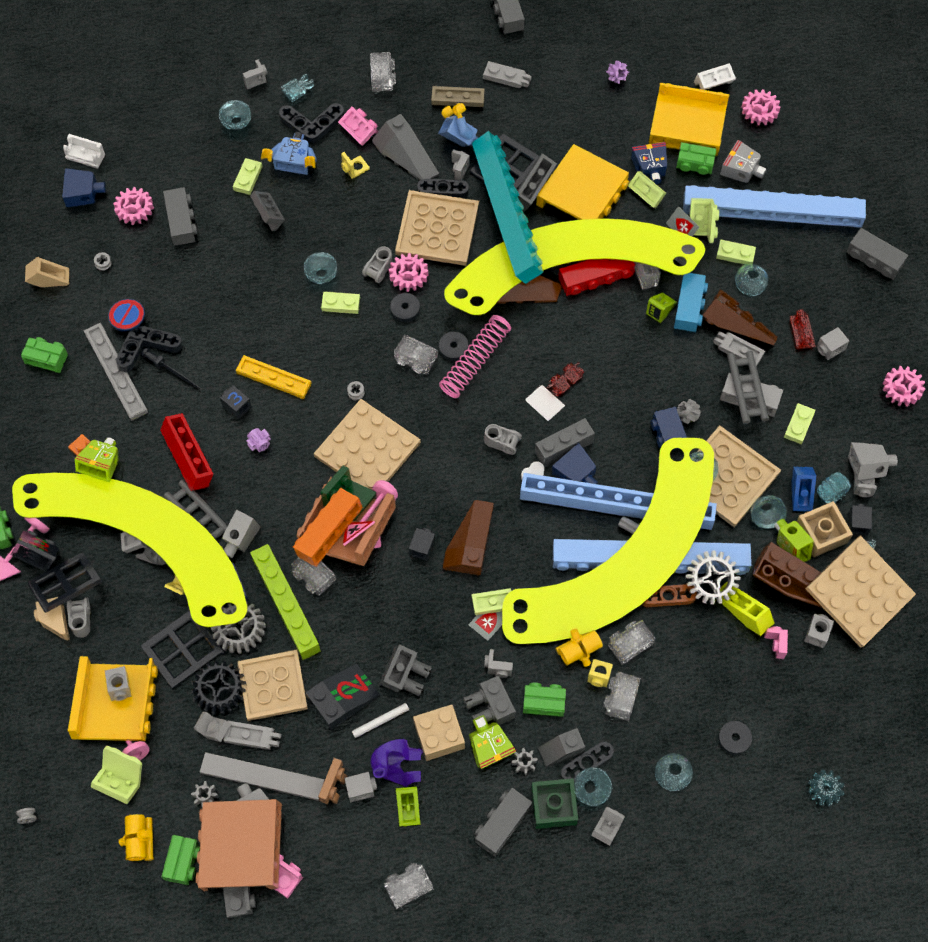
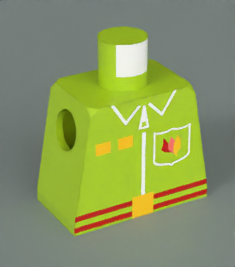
(98, 459)
(794, 539)
(489, 742)

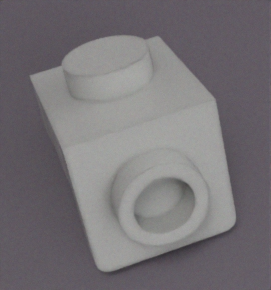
(497, 668)
(608, 825)

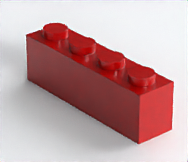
(593, 273)
(186, 452)

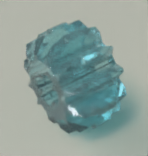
(834, 488)
(820, 781)

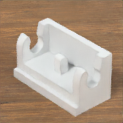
(715, 77)
(84, 151)

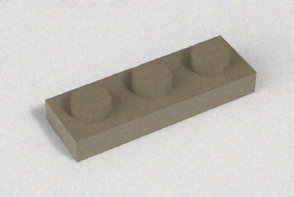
(453, 95)

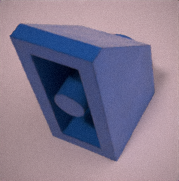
(803, 488)

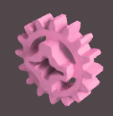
(758, 107)
(133, 205)
(408, 273)
(901, 389)

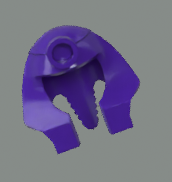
(387, 760)

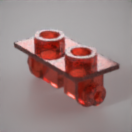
(802, 330)
(570, 373)

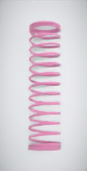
(451, 384)

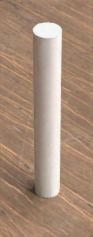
(380, 720)

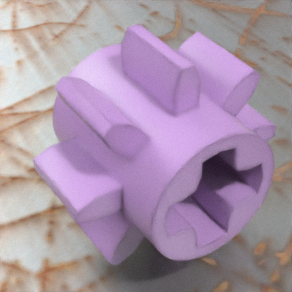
(617, 72)
(258, 439)

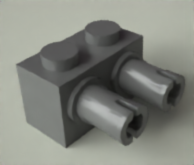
(397, 670)
(497, 701)

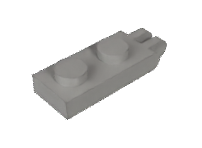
(506, 75)
(732, 344)
(251, 735)

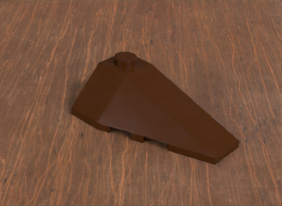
(537, 290)
(725, 313)

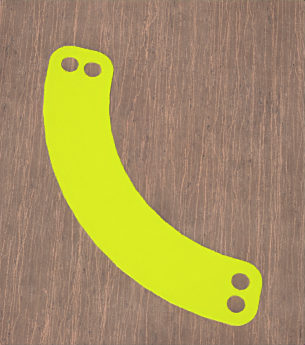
(565, 242)
(167, 529)
(636, 568)

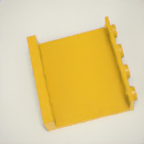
(688, 117)
(584, 185)
(98, 717)

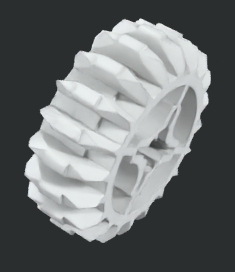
(710, 568)

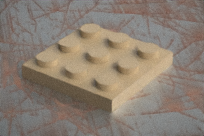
(272, 685)

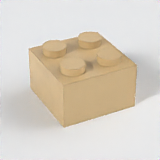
(826, 528)
(439, 732)

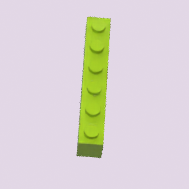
(285, 602)

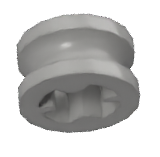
(98, 258)
(354, 396)
(26, 815)

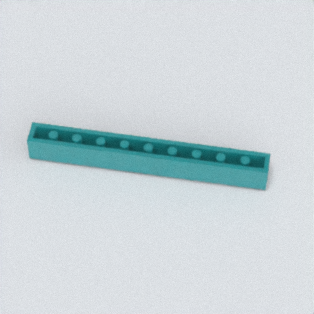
(507, 207)

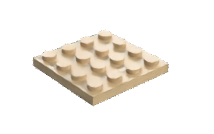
(437, 227)
(367, 445)
(740, 477)
(860, 591)

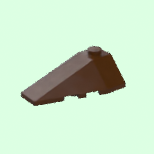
(469, 543)

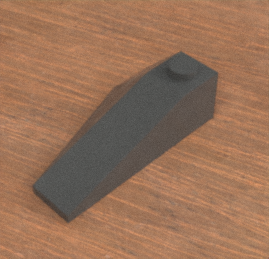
(402, 146)

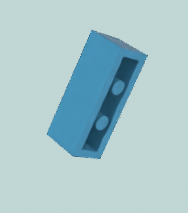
(690, 302)

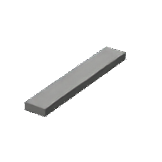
(120, 380)
(261, 776)

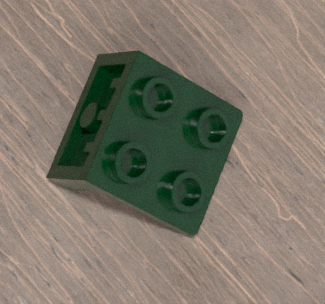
(343, 480)

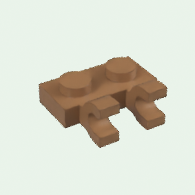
(328, 789)

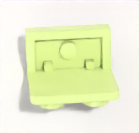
(704, 213)
(119, 775)

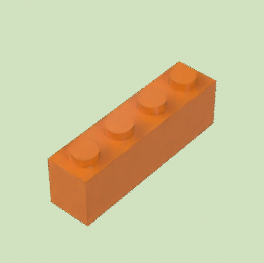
(327, 527)

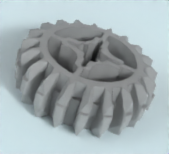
(246, 624)

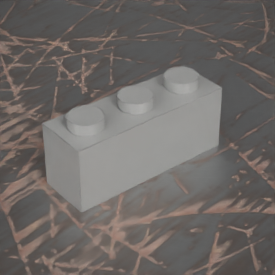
(771, 393)

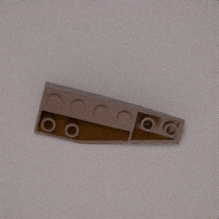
(785, 573)

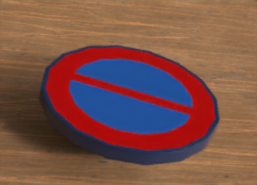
(126, 314)

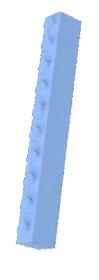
(781, 206)
(594, 497)
(592, 553)

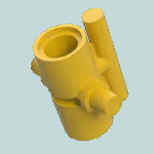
(579, 647)
(138, 838)

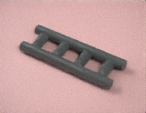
(743, 396)
(198, 502)

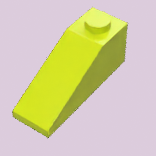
(748, 610)

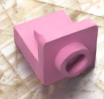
(780, 643)

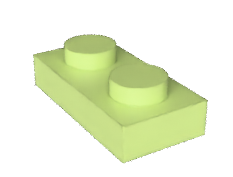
(247, 176)
(647, 189)
(736, 252)
(340, 302)
(799, 423)
(489, 601)

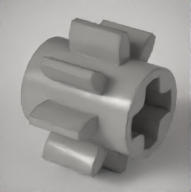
(688, 411)
(524, 768)
(204, 788)

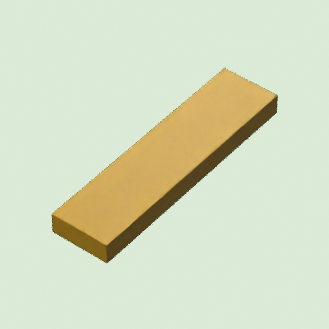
(273, 377)

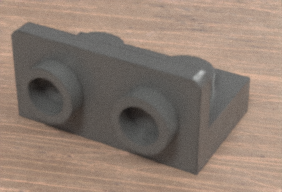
(268, 209)
(238, 901)

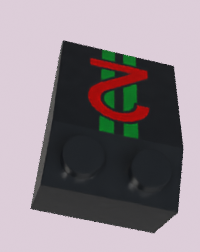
(35, 550)
(342, 696)

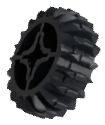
(204, 683)

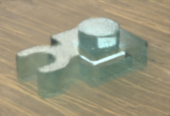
(296, 89)

